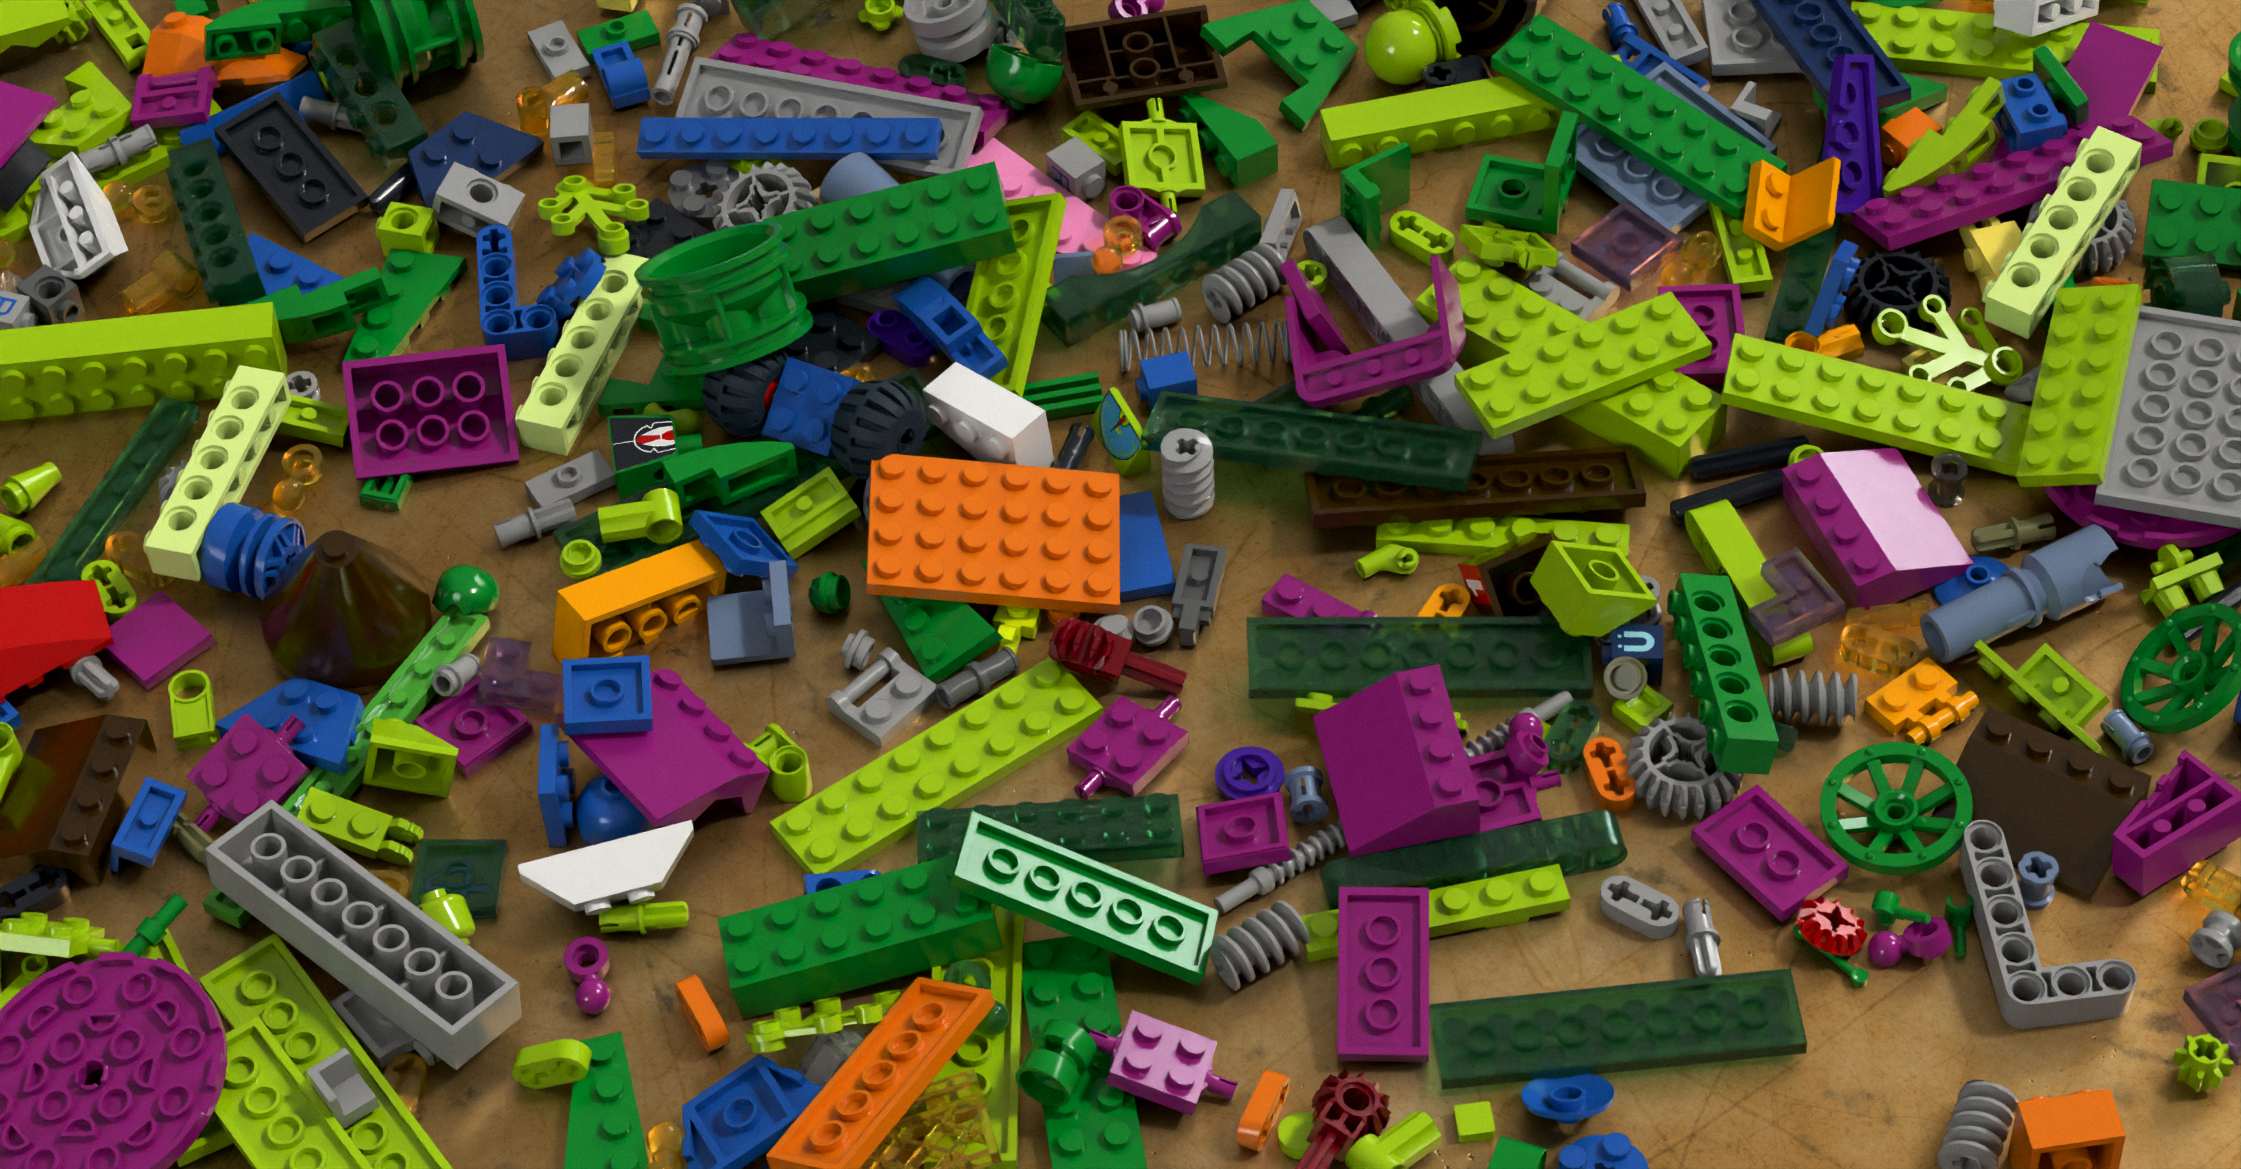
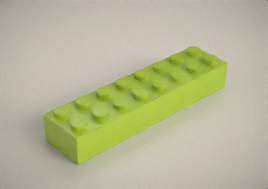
(134, 359)
(1661, 417)

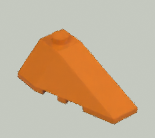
(178, 48)

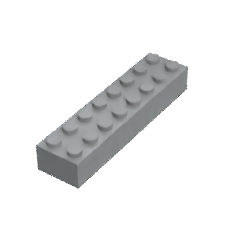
(364, 934)

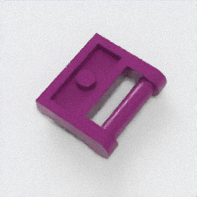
(173, 98)

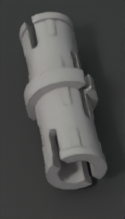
(118, 149)

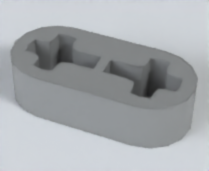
(1639, 907)

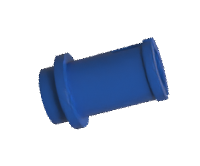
(1618, 23)

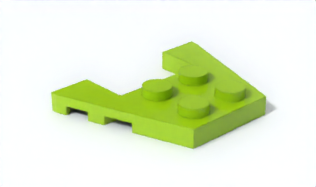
(88, 119)

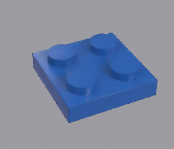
(1838, 278)
(740, 543)
(607, 695)
(555, 785)

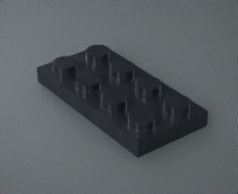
(291, 167)

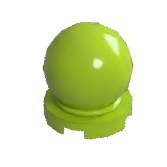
(1409, 40)

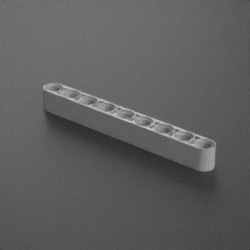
(1390, 318)

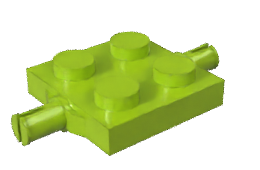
(1162, 157)
(1498, 244)
(65, 939)

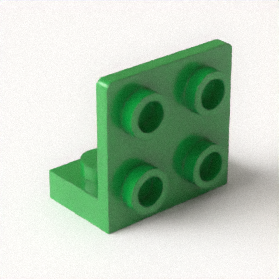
(1374, 189)

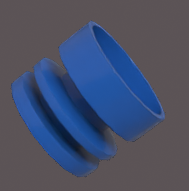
(248, 548)

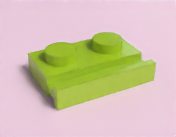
(811, 513)

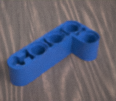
(524, 330)

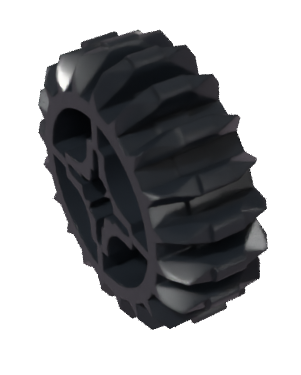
(1898, 283)

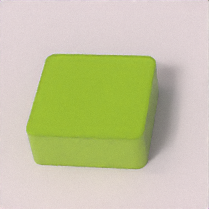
(1474, 1122)

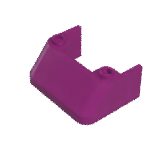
(1336, 377)

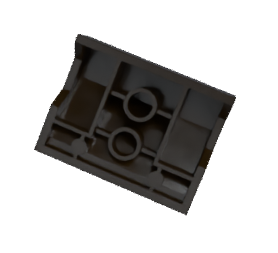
(1139, 59)
(74, 795)
(2048, 797)

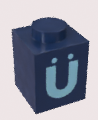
(1639, 642)

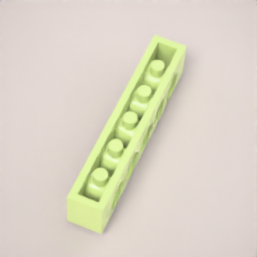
(2061, 232)
(582, 359)
(218, 468)

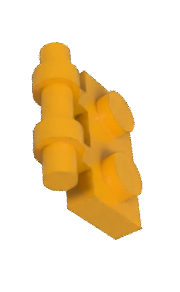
(1913, 695)

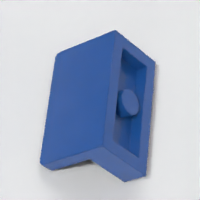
(147, 824)

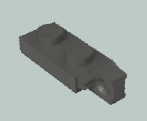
(1197, 589)

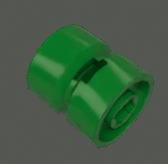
(1056, 1062)

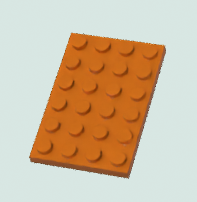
(994, 534)

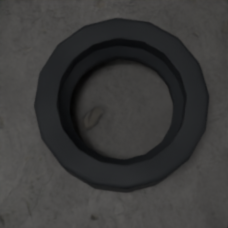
(21, 173)

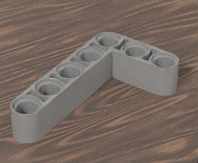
(2015, 942)

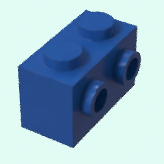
(2028, 114)

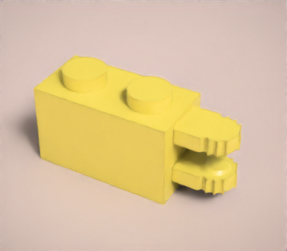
(1988, 247)

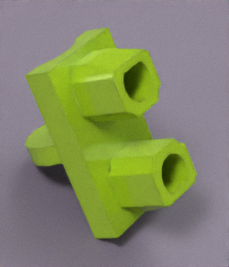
(2168, 588)

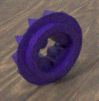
(1257, 762)

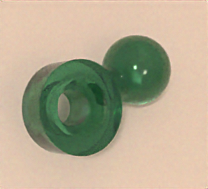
(998, 1017)

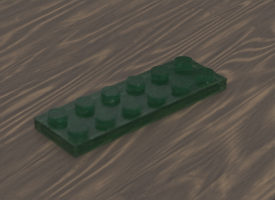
(1096, 828)

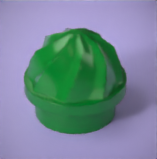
(830, 592)

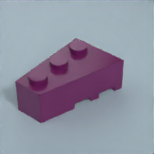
(2177, 825)

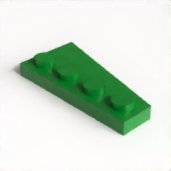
(413, 286)
(604, 1112)

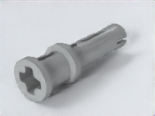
(681, 40)

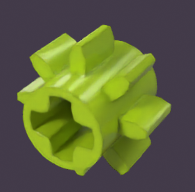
(79, 27)
(2203, 1062)

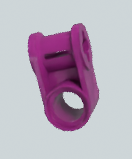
(1133, 202)

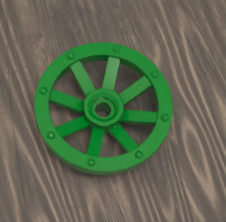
(2193, 674)
(1895, 805)

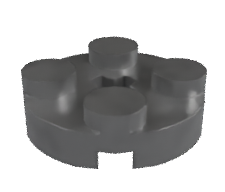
(690, 184)

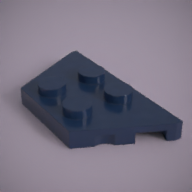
(474, 143)

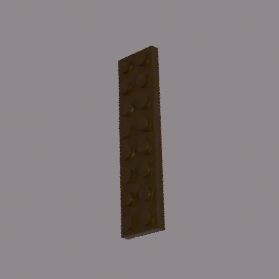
(1498, 488)

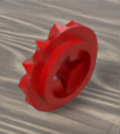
(1815, 922)

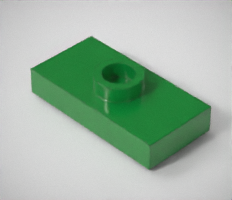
(635, 28)
(2060, 84)

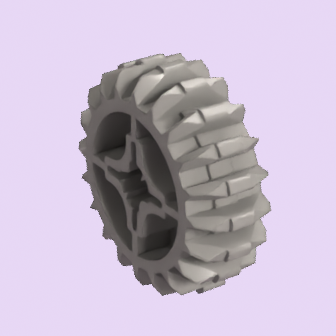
(762, 195)
(2110, 243)
(1681, 778)

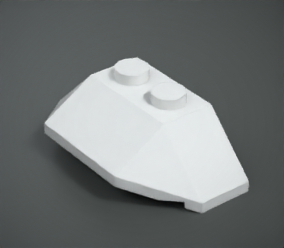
(74, 221)
(610, 870)

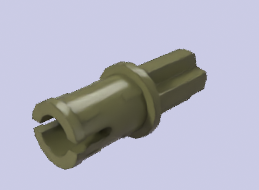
(2012, 533)

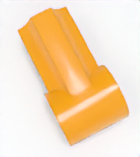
(1839, 342)

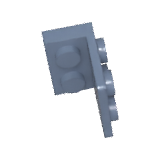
(753, 622)

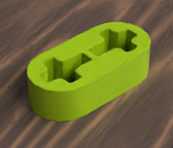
(1422, 237)
(118, 588)
(551, 1063)

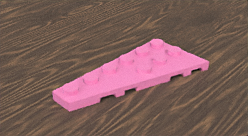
(1081, 224)

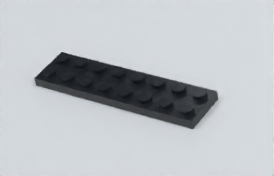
(829, 344)

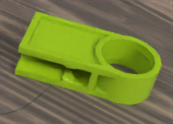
(194, 717)

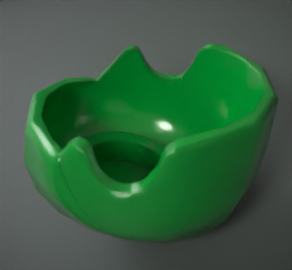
(467, 588)

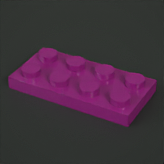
(1383, 974)

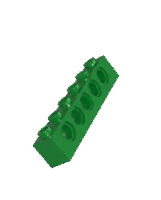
(1723, 674)

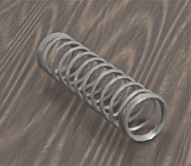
(1126, 352)

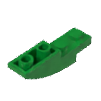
(269, 23)
(328, 308)

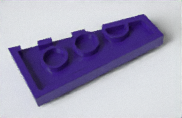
(1854, 131)

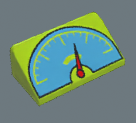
(1120, 434)

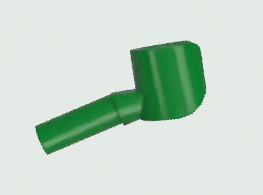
(1889, 909)
(1959, 918)

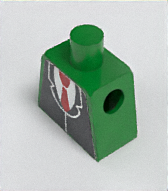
(641, 445)

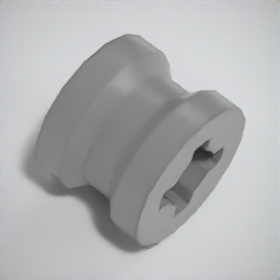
(2217, 939)

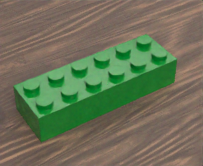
(897, 233)
(853, 937)

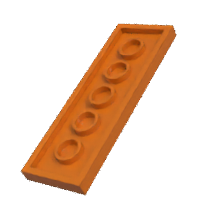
(882, 1077)

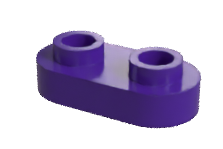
(901, 338)

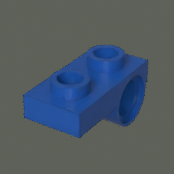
(621, 74)

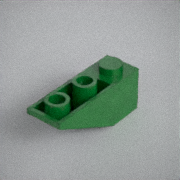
(1232, 139)

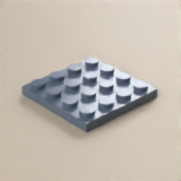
(1643, 186)

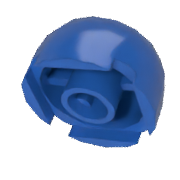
(607, 813)

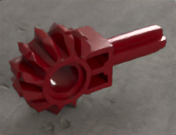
(1106, 656)
(1342, 1114)

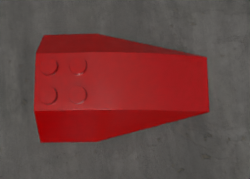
(48, 629)

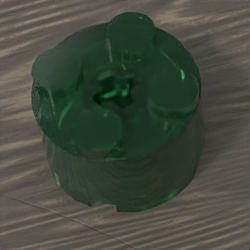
(2187, 284)

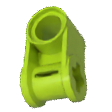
(788, 764)

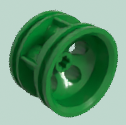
(420, 35)
(723, 298)

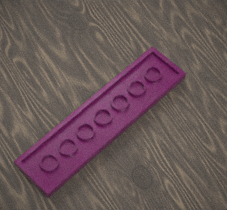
(783, 57)
(1989, 188)

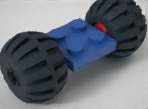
(816, 410)

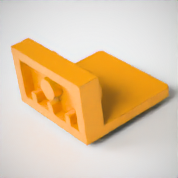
(1788, 207)

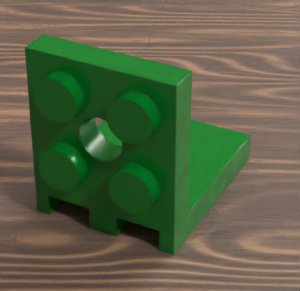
(1542, 186)

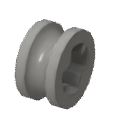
(304, 380)

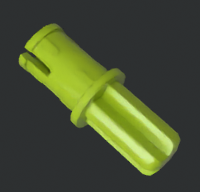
(644, 917)

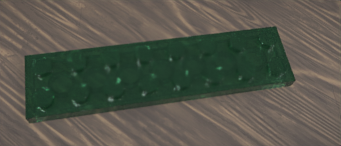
(1321, 440)
(1474, 654)
(1617, 1028)

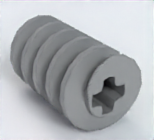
(1243, 281)
(1187, 473)
(1812, 697)
(1256, 941)
(1978, 1126)

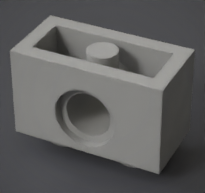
(476, 201)

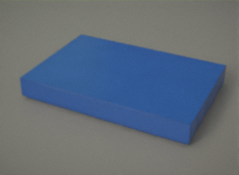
(1143, 550)

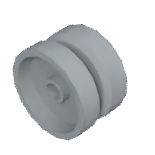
(951, 27)

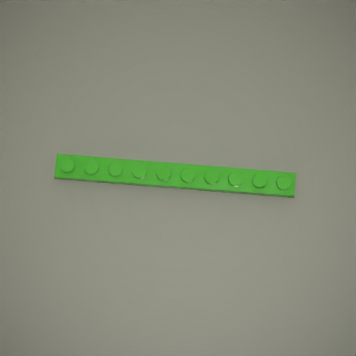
(399, 698)

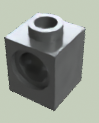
(52, 296)

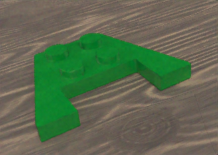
(1299, 42)
(664, 388)

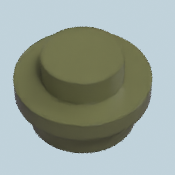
(1625, 677)

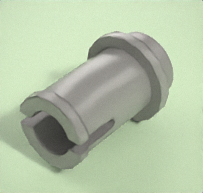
(1154, 315)
(451, 678)

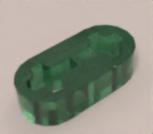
(937, 70)
(1563, 733)

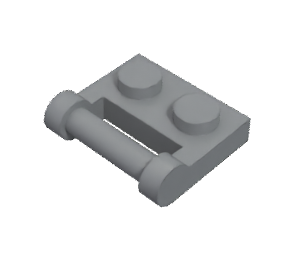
(1546, 285)
(889, 708)

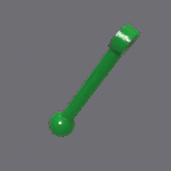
(1858, 976)

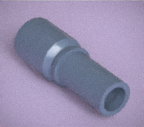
(861, 175)
(2047, 585)

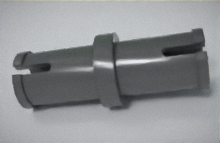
(977, 677)

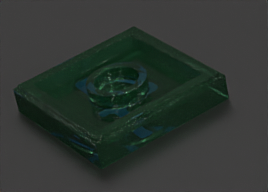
(464, 868)

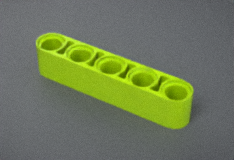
(1732, 552)

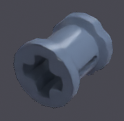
(1306, 795)
(2036, 879)

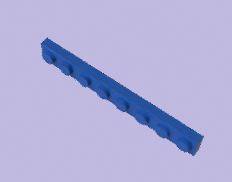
(789, 138)

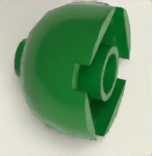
(1020, 76)

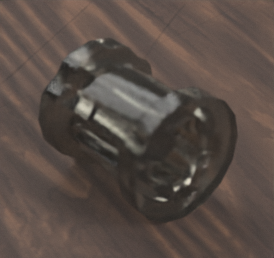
(1951, 485)

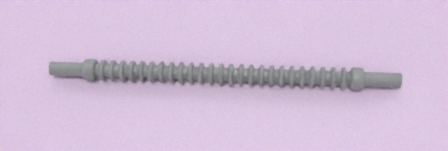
(1263, 879)

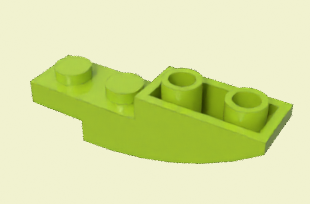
(1961, 144)

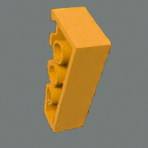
(635, 602)

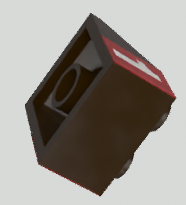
(1501, 578)

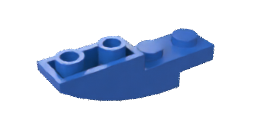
(949, 326)

